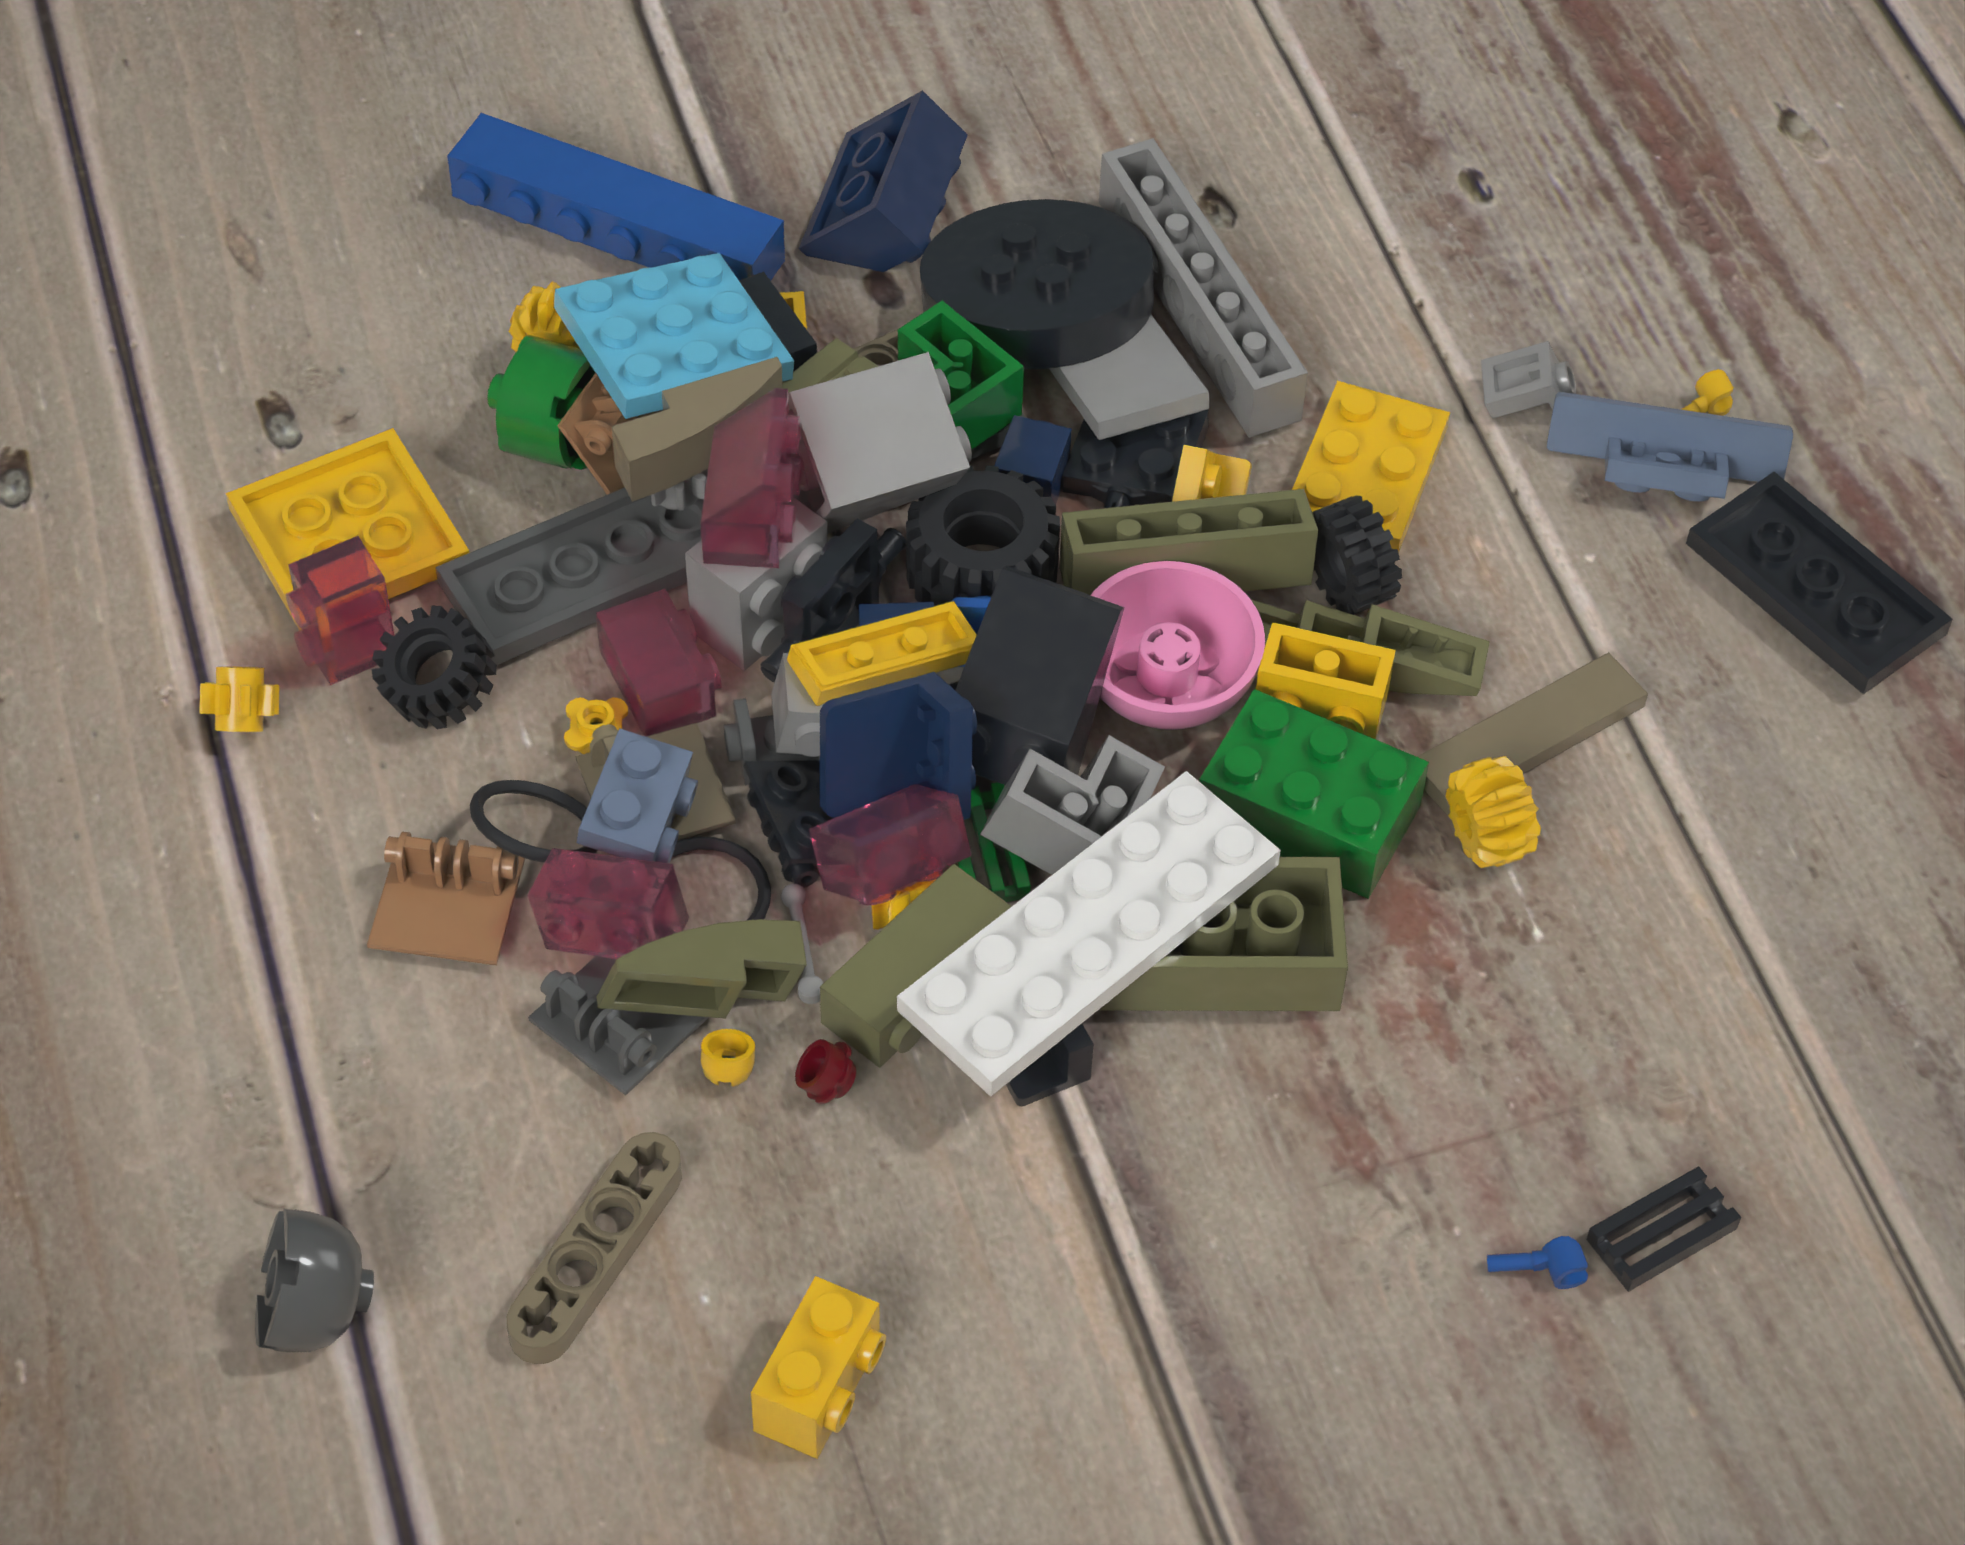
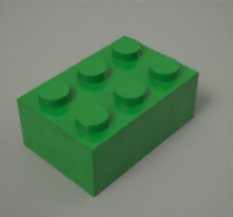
(1317, 787)

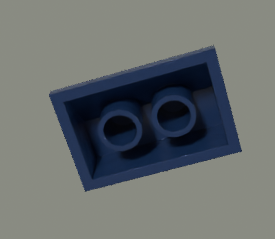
(886, 187)

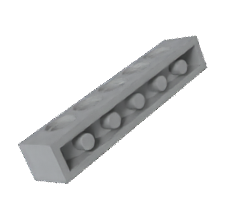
(1206, 290)

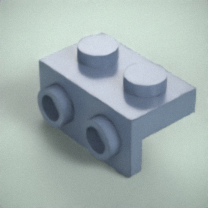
(638, 799)

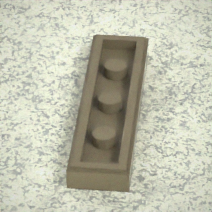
(1540, 723)

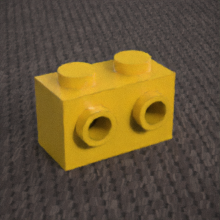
(1327, 676)
(816, 1368)

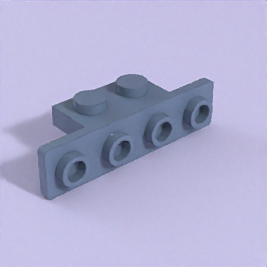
(1668, 446)

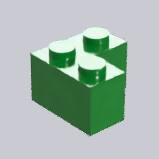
(980, 374)

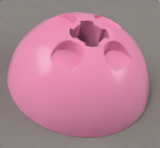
(1181, 645)

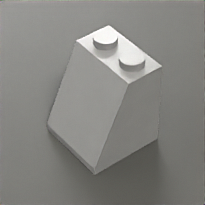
(877, 440)

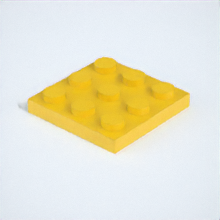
(348, 493)

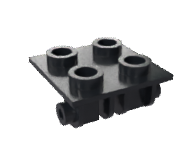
(788, 806)

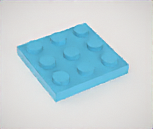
(666, 329)

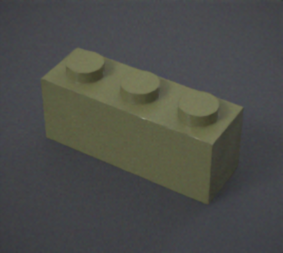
(863, 993)

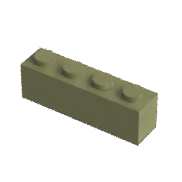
(1247, 538)

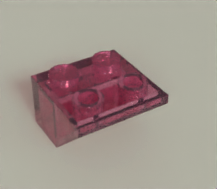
(751, 483)

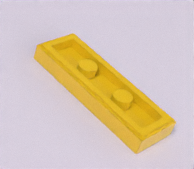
(882, 652)

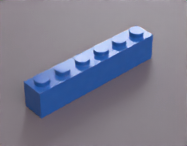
(607, 201)

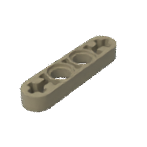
(589, 1243)

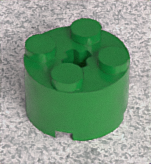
(535, 397)

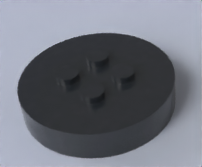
(1044, 279)

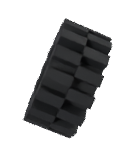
(1355, 556)
(413, 647)

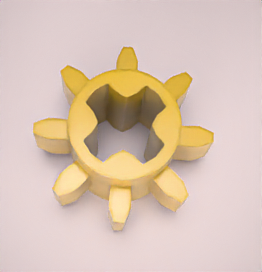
(239, 699)

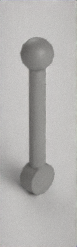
(809, 985)

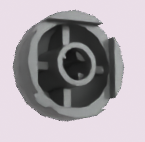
(310, 1283)

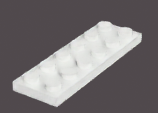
(1087, 932)

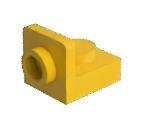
(1210, 475)

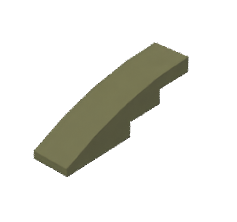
(1426, 655)

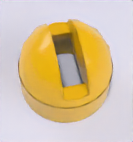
(727, 1043)

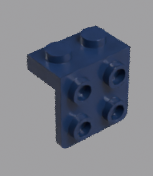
(895, 739)

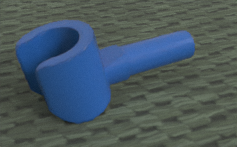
(1560, 1256)

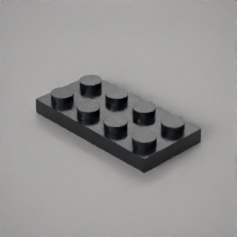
(1819, 582)

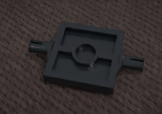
(1132, 466)
(834, 586)

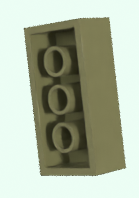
(1263, 952)

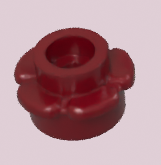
(826, 1071)

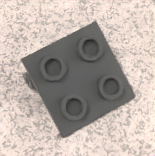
(611, 1042)

